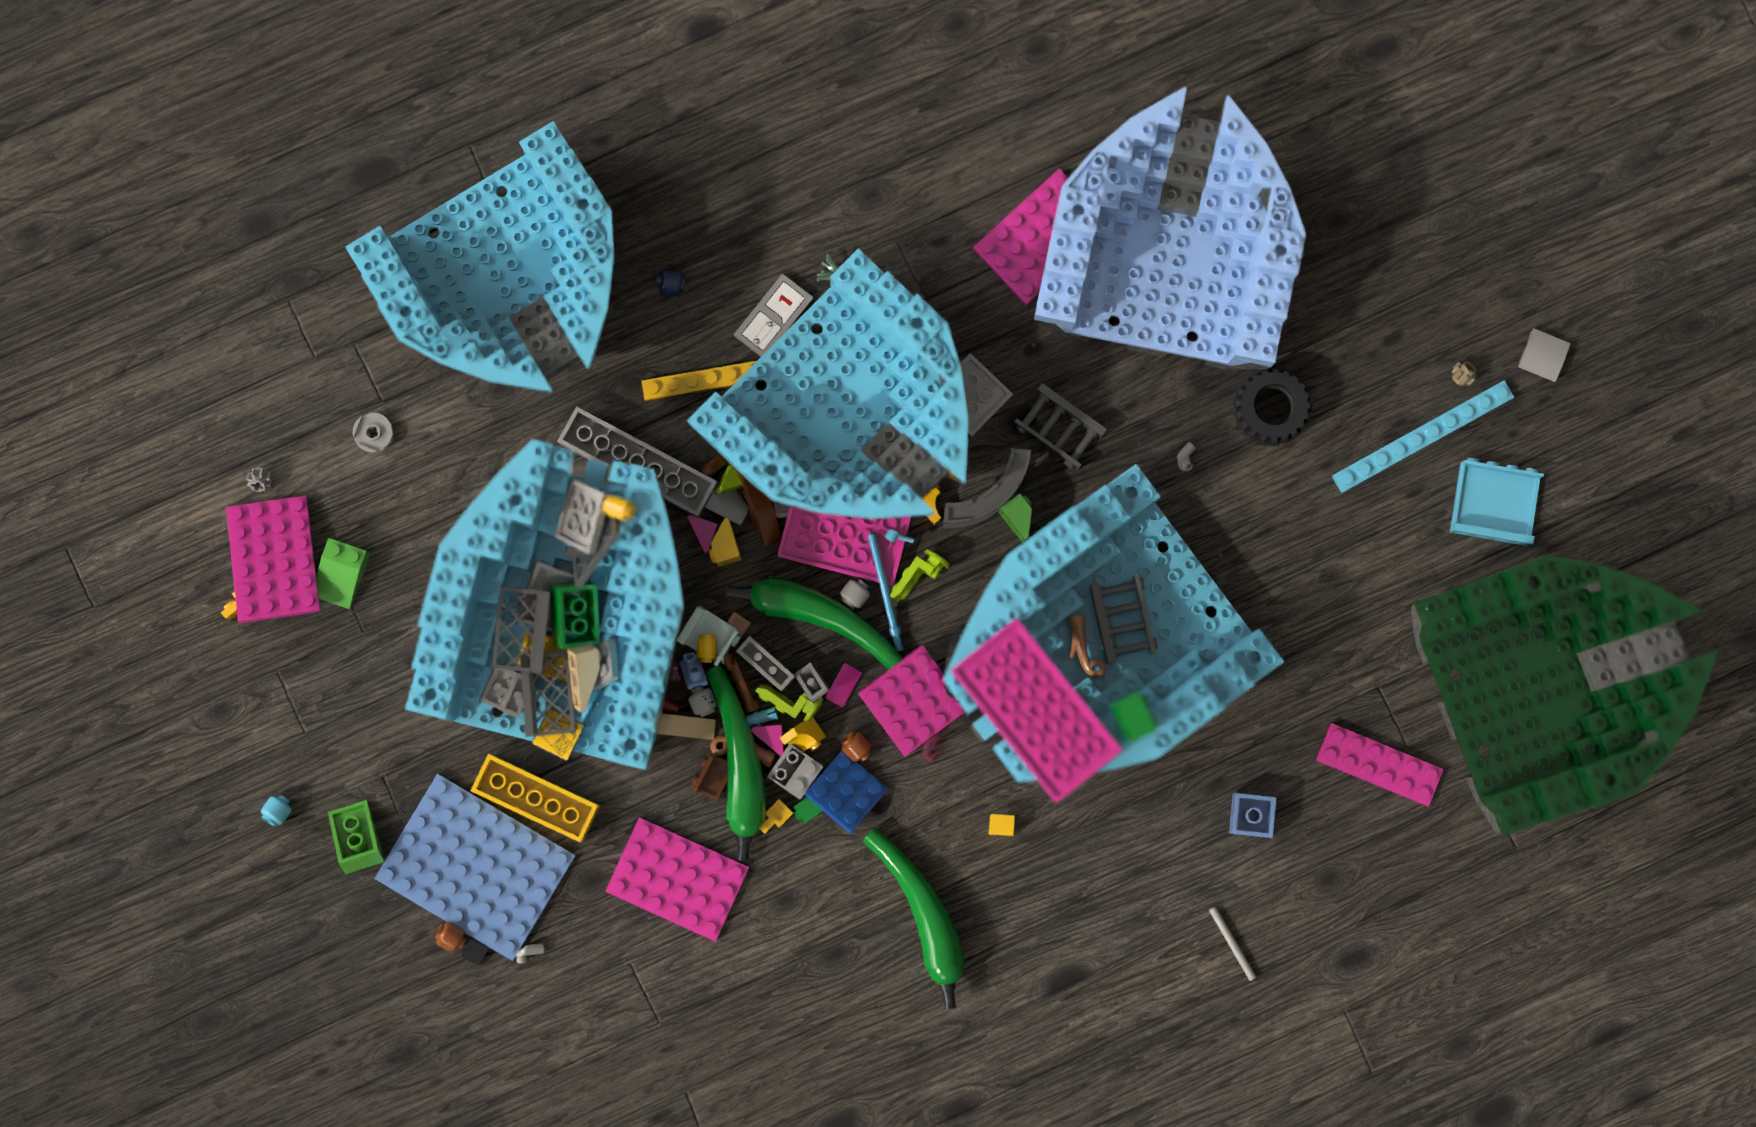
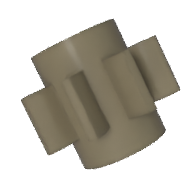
(1464, 373)

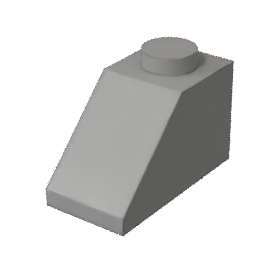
(812, 682)

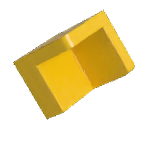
(1001, 825)

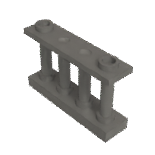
(1077, 419)
(1107, 632)

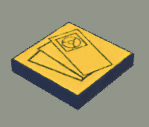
(559, 744)

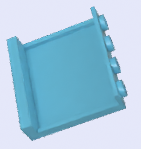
(1495, 502)

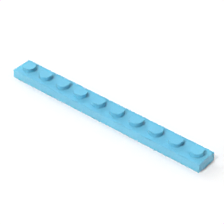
(1422, 436)

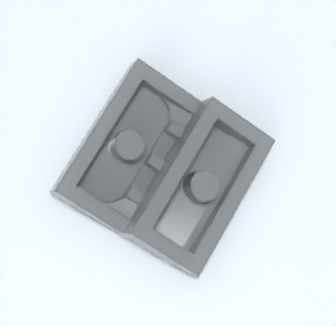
(1544, 355)
(504, 691)

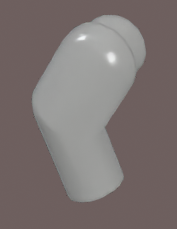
(1183, 457)
(528, 950)

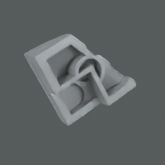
(729, 506)

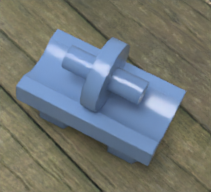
(692, 671)

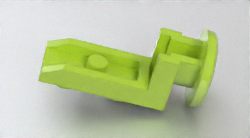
(913, 573)
(784, 704)

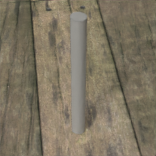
(1232, 943)

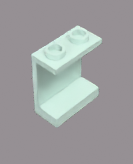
(707, 623)

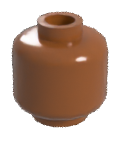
(856, 746)
(449, 936)

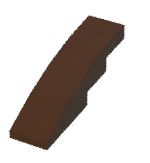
(761, 513)

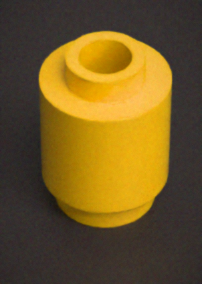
(619, 508)
(706, 648)

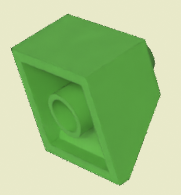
(1018, 515)

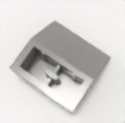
(795, 771)

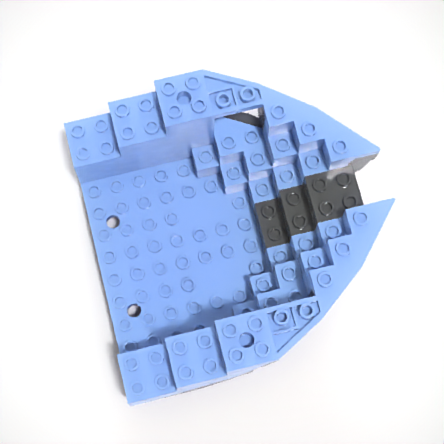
(1176, 235)

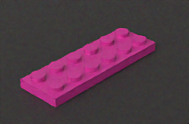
(1379, 764)

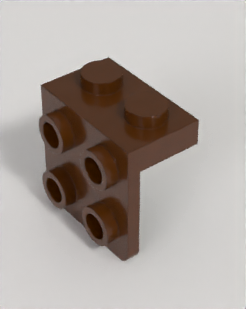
(712, 778)

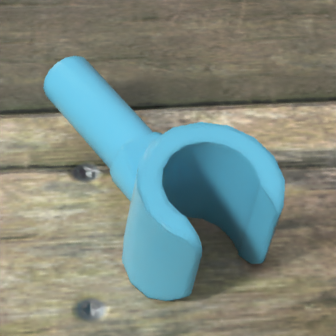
(892, 535)

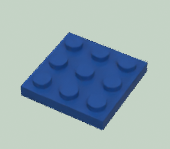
(846, 792)

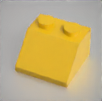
(724, 545)

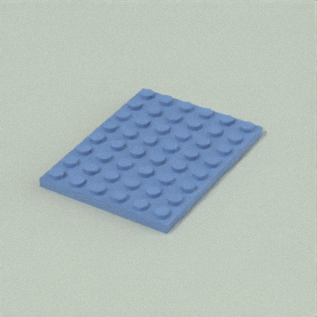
(475, 867)

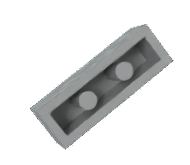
(765, 664)

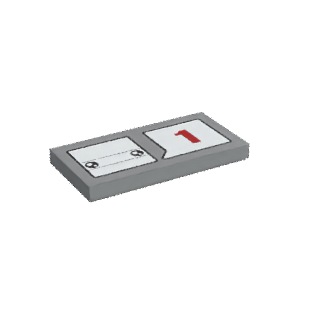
(773, 315)

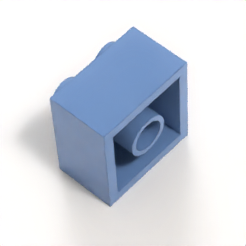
(1252, 815)

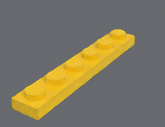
(694, 381)

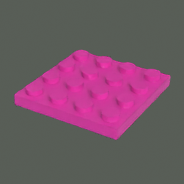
(911, 701)

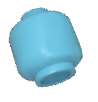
(276, 810)

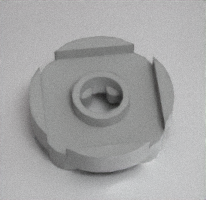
(369, 422)

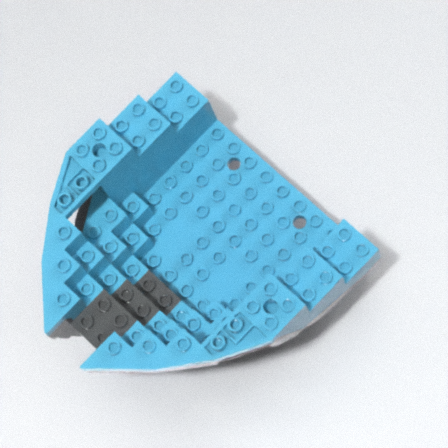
(511, 279)
(853, 414)

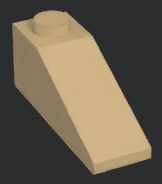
(583, 673)
(686, 726)

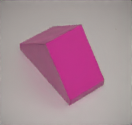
(704, 531)
(771, 736)

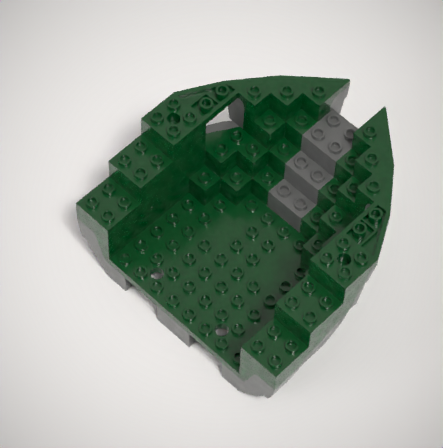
(1564, 681)

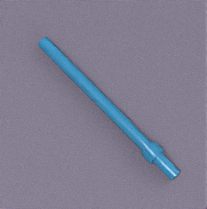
(894, 629)

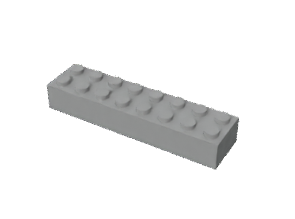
(605, 443)

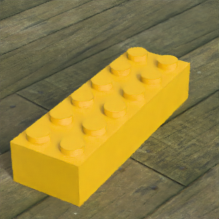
(535, 798)

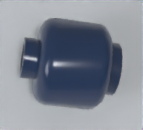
(670, 282)

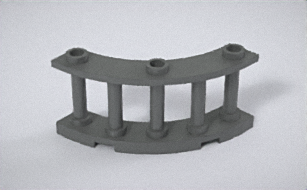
(985, 506)

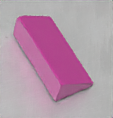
(843, 685)

